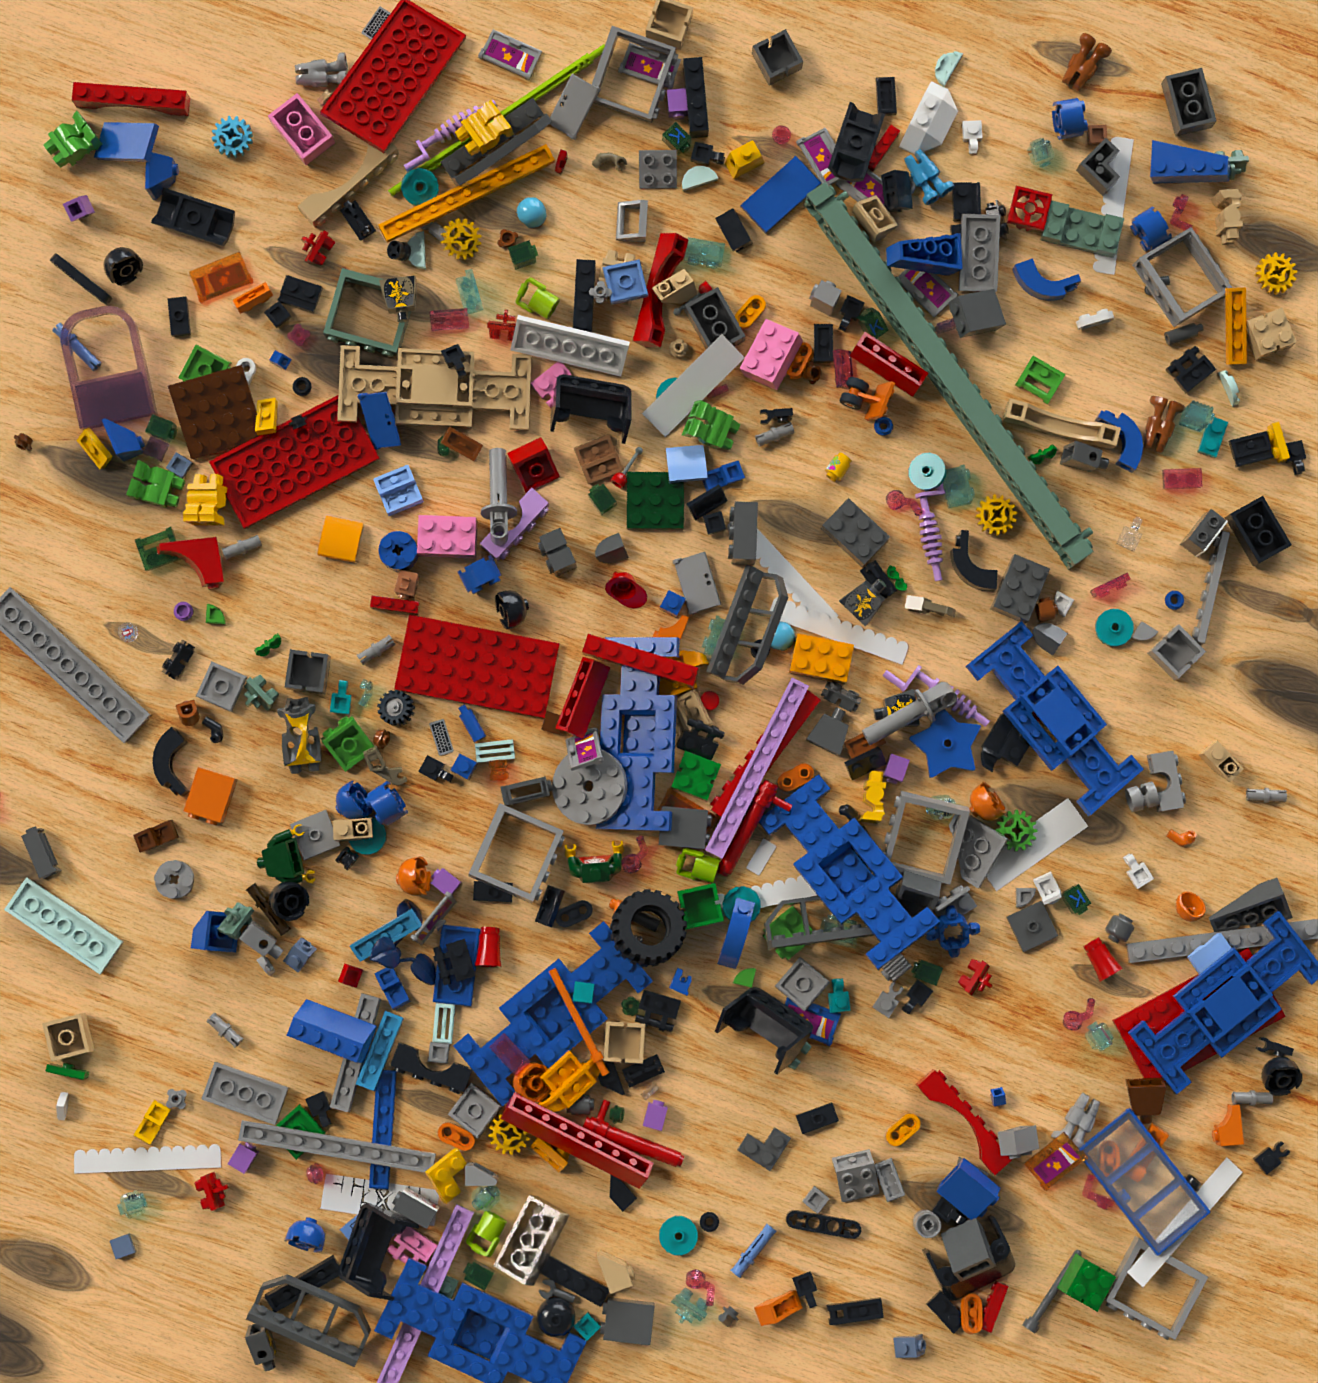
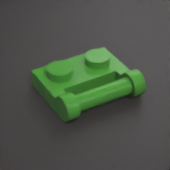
(1044, 375)

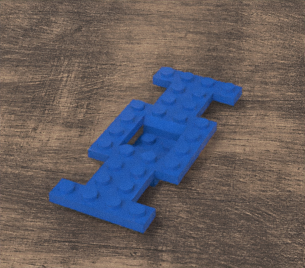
(1062, 712)
(647, 737)
(842, 877)
(1233, 1009)
(539, 1021)
(479, 1325)

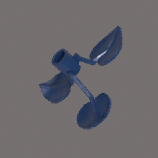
(389, 955)

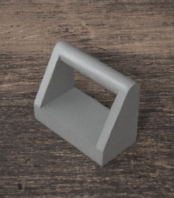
(636, 237)
(479, 1176)

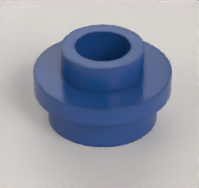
(883, 420)
(1180, 600)

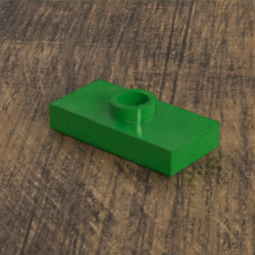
(67, 1070)

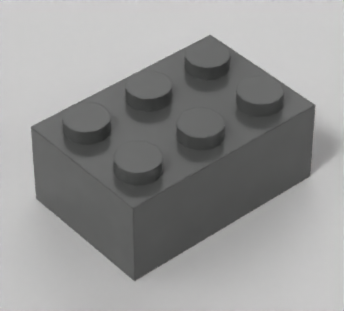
(1188, 102)
(713, 317)
(855, 532)
(743, 533)
(1020, 588)

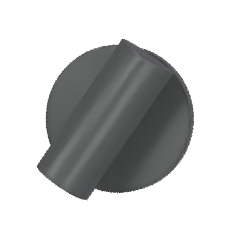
(728, 1316)

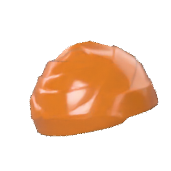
(1190, 906)

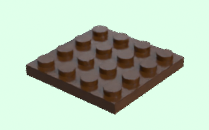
(215, 411)

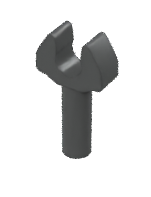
(554, 1291)

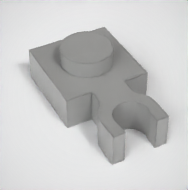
(885, 1002)

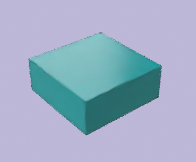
(583, 992)
(587, 1326)

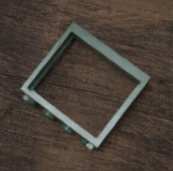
(352, 340)

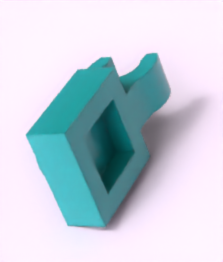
(340, 701)
(839, 999)

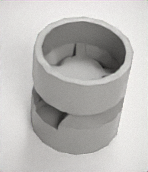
(1143, 796)
(926, 1223)

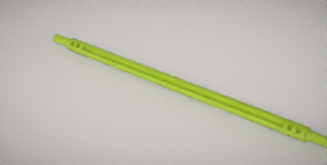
(537, 93)

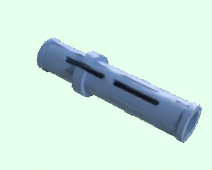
(79, 349)
(754, 1249)

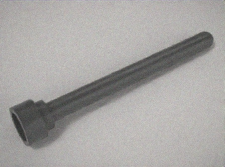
(1032, 1322)

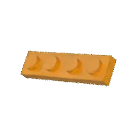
(1236, 325)

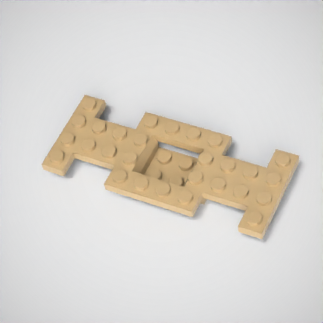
(426, 379)

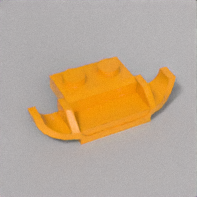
(688, 657)
(568, 1081)

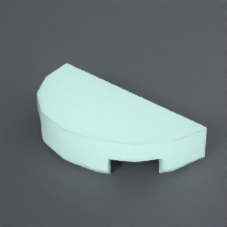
(946, 66)
(697, 177)
(417, 246)
(1230, 387)

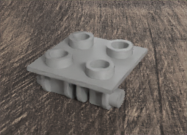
(657, 168)

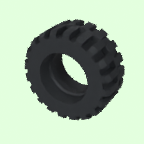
(666, 910)

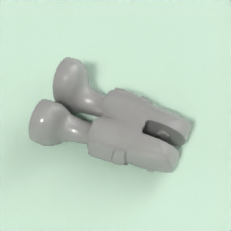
(315, 72)
(1082, 1119)

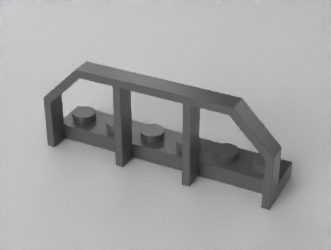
(518, 120)
(736, 621)
(817, 935)
(303, 1334)

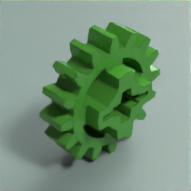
(1016, 822)

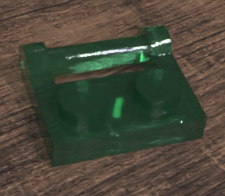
(150, 557)

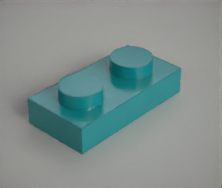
(1212, 438)

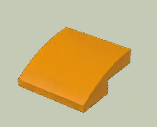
(340, 539)

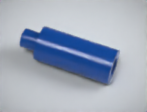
(471, 724)

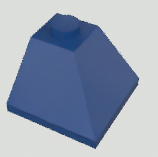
(159, 173)
(124, 441)
(207, 937)

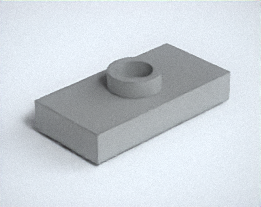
(889, 1180)

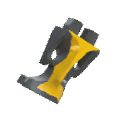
(303, 751)

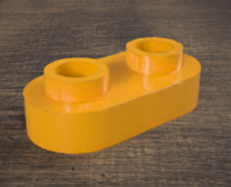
(748, 312)
(904, 1132)

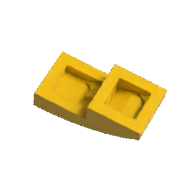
(152, 1122)

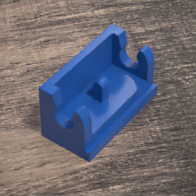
(680, 986)

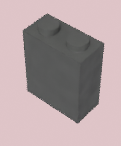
(977, 313)
(687, 828)
(968, 1249)
(627, 1321)

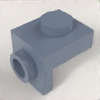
(299, 954)
(909, 1346)

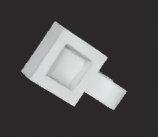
(972, 133)
(1138, 873)

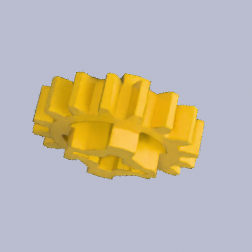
(459, 231)
(1274, 266)
(1001, 519)
(506, 1142)

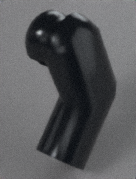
(216, 729)
(848, 811)

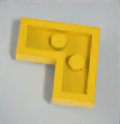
(442, 1175)

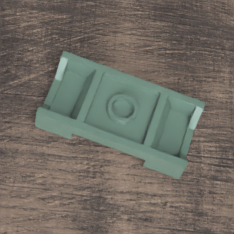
(1082, 229)

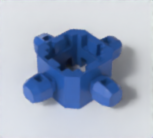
(953, 944)

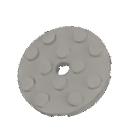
(599, 803)

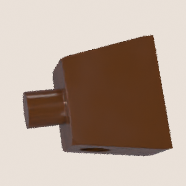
(1146, 1097)

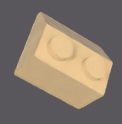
(874, 218)
(615, 1271)

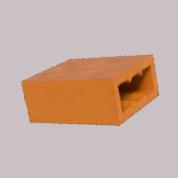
(210, 796)

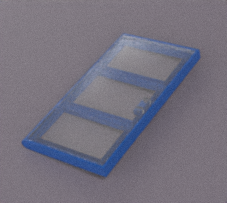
(1143, 1182)

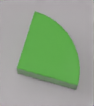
(214, 615)
(745, 977)

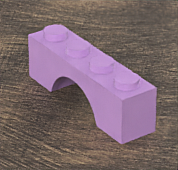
(532, 507)

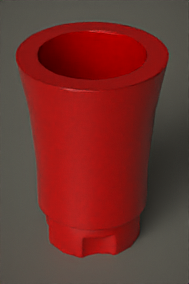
(489, 948)
(1101, 959)

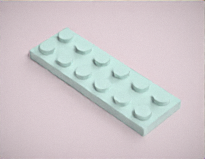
(63, 925)

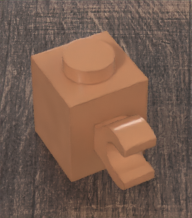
(406, 584)

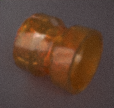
(497, 765)

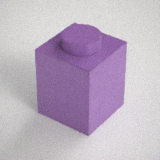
(677, 103)
(78, 208)
(895, 769)
(445, 881)
(655, 1115)
(243, 1157)

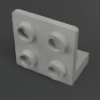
(959, 898)
(856, 1175)

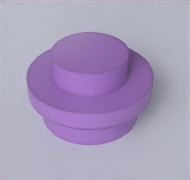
(183, 611)

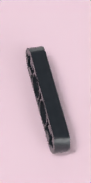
(81, 279)
(823, 1222)

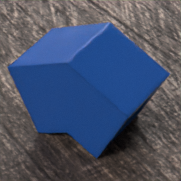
(280, 360)
(998, 1096)

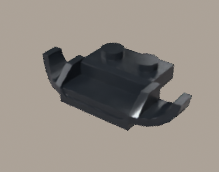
(1003, 742)

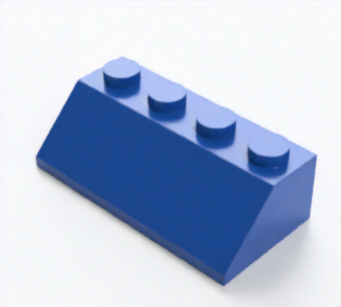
(332, 1031)

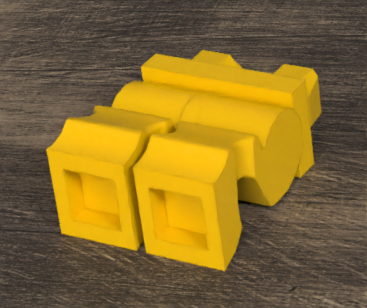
(481, 131)
(205, 500)
(872, 796)

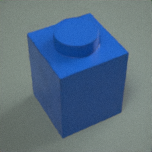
(672, 604)
(464, 766)

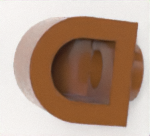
(1045, 610)
(188, 712)

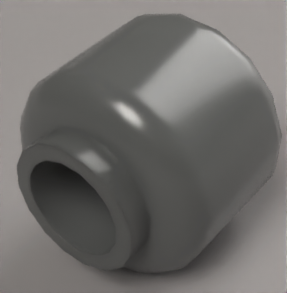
(1119, 928)

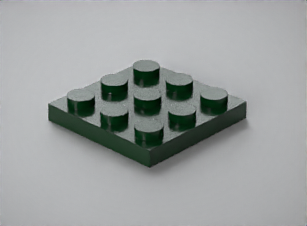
(654, 501)

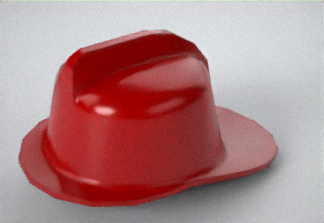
(626, 590)

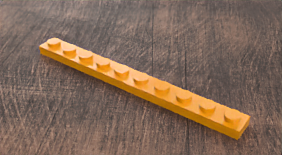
(466, 193)

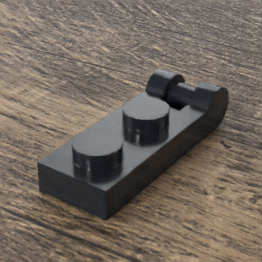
(855, 1311)

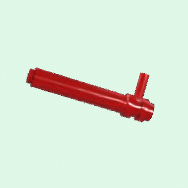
(761, 801)
(630, 1140)

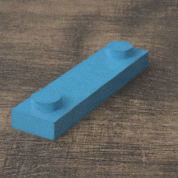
(393, 929)
(379, 1051)

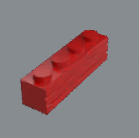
(883, 146)
(393, 604)
(993, 1306)

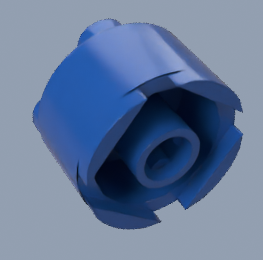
(1069, 118)
(1151, 229)
(389, 545)
(479, 574)
(386, 804)

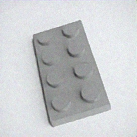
(979, 252)
(245, 1093)

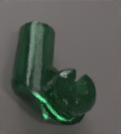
(442, 449)

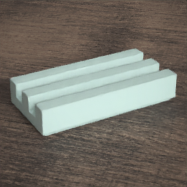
(494, 743)
(451, 1024)

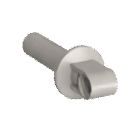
(500, 511)
(927, 705)

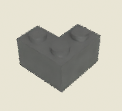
(1096, 168)

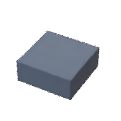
(179, 465)
(122, 1246)

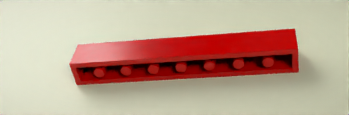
(805, 708)
(577, 1140)

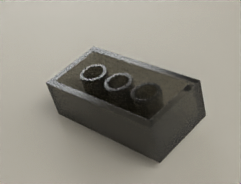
(531, 1240)

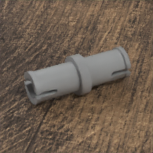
(774, 434)
(241, 547)
(376, 649)
(1266, 795)
(224, 1030)
(1252, 1098)

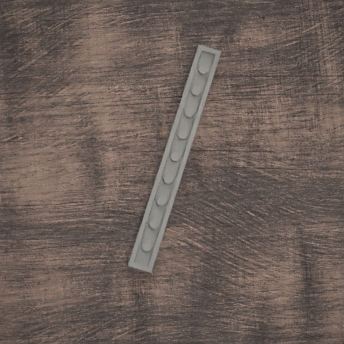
(1236, 938)
(336, 1146)

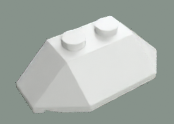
(930, 120)

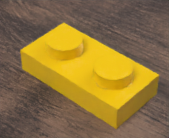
(266, 416)
(94, 448)
(1279, 448)

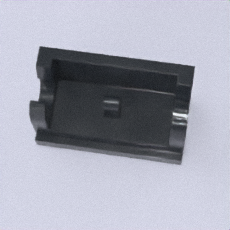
(896, 191)
(734, 230)

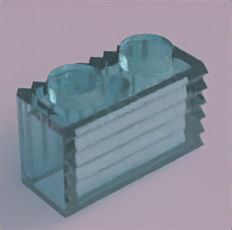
(1197, 416)

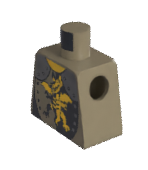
(400, 295)

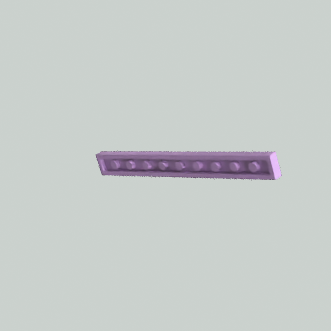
(756, 768)
(433, 1280)

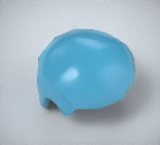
(531, 212)
(783, 637)

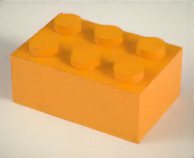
(821, 658)

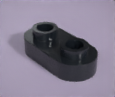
(573, 913)

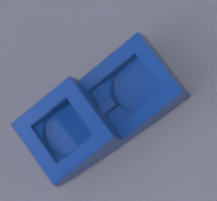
(724, 475)
(392, 988)

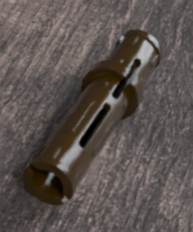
(263, 903)

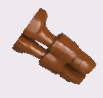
(1084, 67)
(1157, 427)

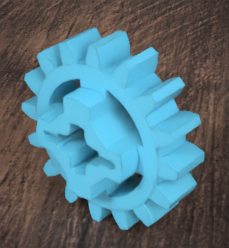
(227, 130)

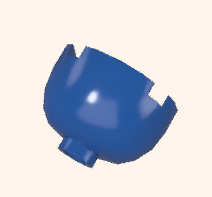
(351, 801)
(306, 1235)

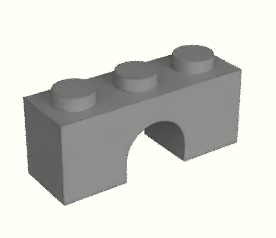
(1165, 764)

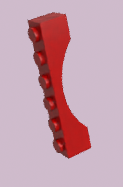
(103, 95)
(668, 255)
(640, 660)
(936, 1089)

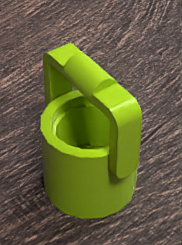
(542, 301)
(704, 866)
(489, 1228)

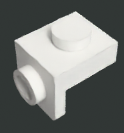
(1048, 888)

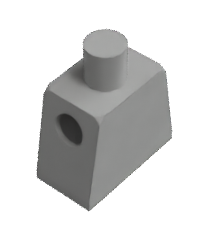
(254, 934)

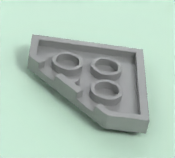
(978, 850)

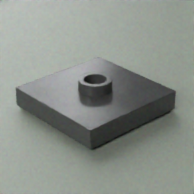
(1032, 926)

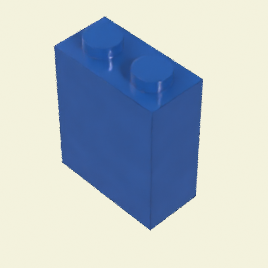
(969, 1190)

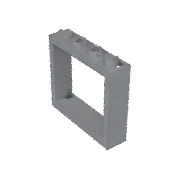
(616, 33)
(1159, 289)
(895, 820)
(543, 874)
(1130, 1313)

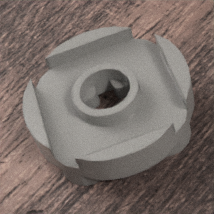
(163, 877)

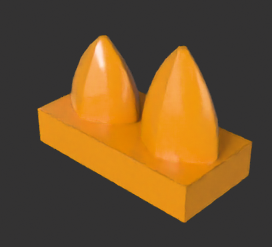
(556, 1158)

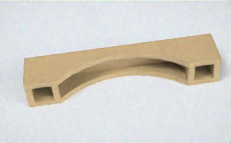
(320, 205)
(1034, 418)

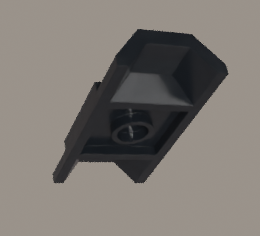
(855, 144)
(194, 217)

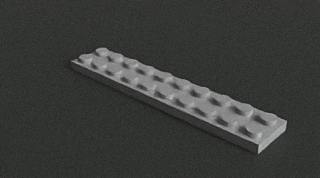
(70, 667)

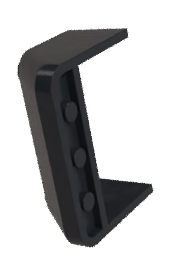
(592, 400)
(770, 1020)
(368, 1248)
(954, 1289)

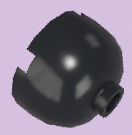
(122, 265)
(512, 608)
(288, 900)
(1281, 1076)
(556, 1317)

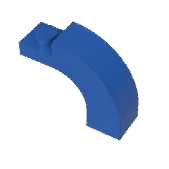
(1038, 286)
(1130, 437)
(736, 933)

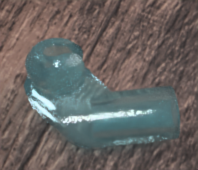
(367, 686)

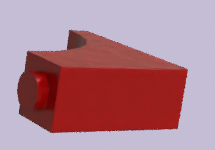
(201, 556)

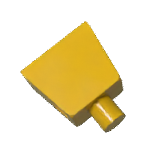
(745, 158)

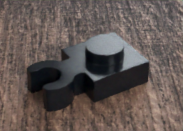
(1268, 1159)

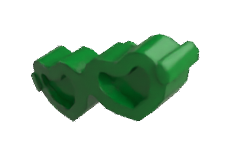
(1047, 453)
(893, 574)
(272, 643)

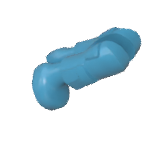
(925, 172)

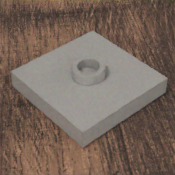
(221, 686)
(317, 835)
(802, 984)
(475, 1110)

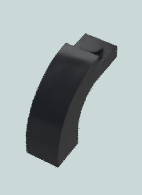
(965, 569)
(163, 757)

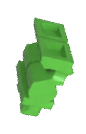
(72, 141)
(714, 430)
(161, 485)

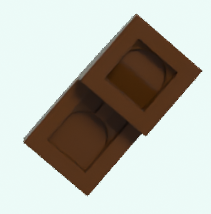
(156, 836)

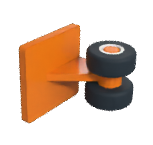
(857, 395)

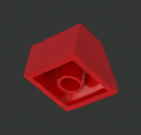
(533, 464)

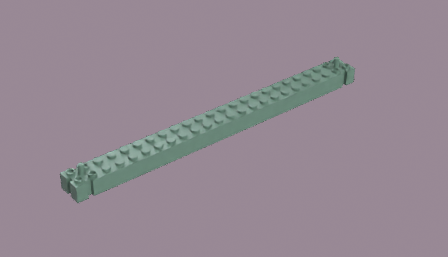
(947, 376)

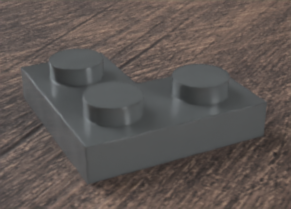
(765, 1153)

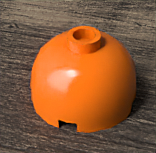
(986, 803)
(413, 876)
(529, 1084)

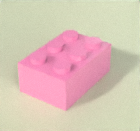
(301, 129)
(771, 354)
(447, 536)

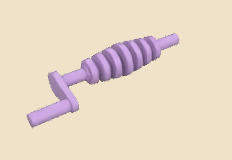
(438, 137)
(929, 531)
(971, 712)

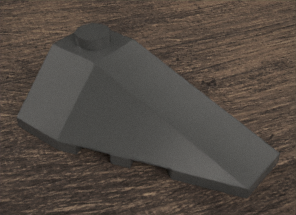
(1252, 907)

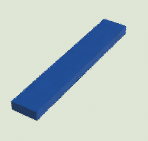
(383, 1125)

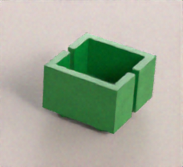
(696, 776)
(700, 905)
(1086, 1282)

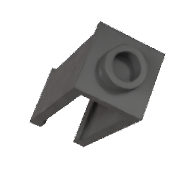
(546, 787)
(40, 852)

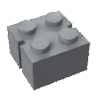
(1176, 651)

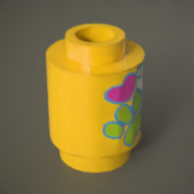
(838, 467)

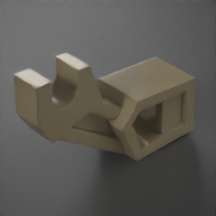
(924, 605)
(389, 774)

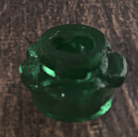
(625, 1005)
(617, 1114)

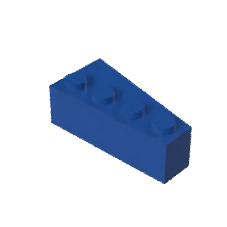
(1186, 165)
(930, 255)

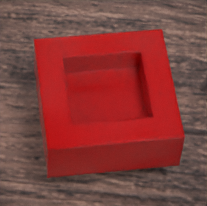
(350, 975)

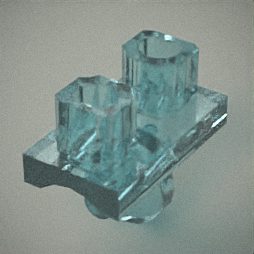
(682, 1301)

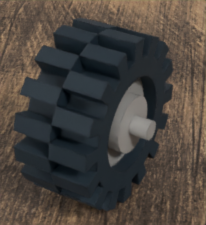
(396, 708)

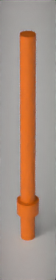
(596, 1056)

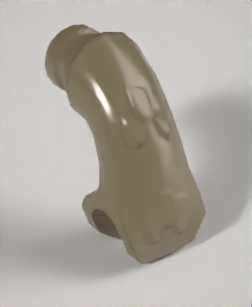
(605, 157)

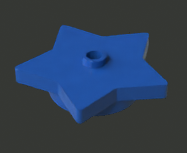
(937, 754)

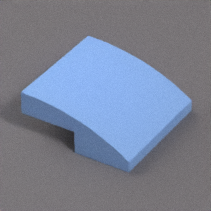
(686, 463)
(398, 490)
(1207, 954)

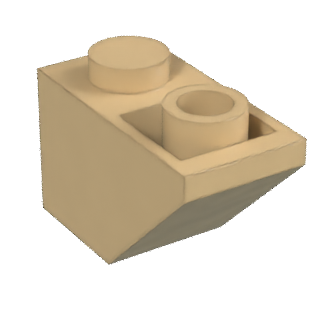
(676, 288)
(1221, 761)
(352, 829)

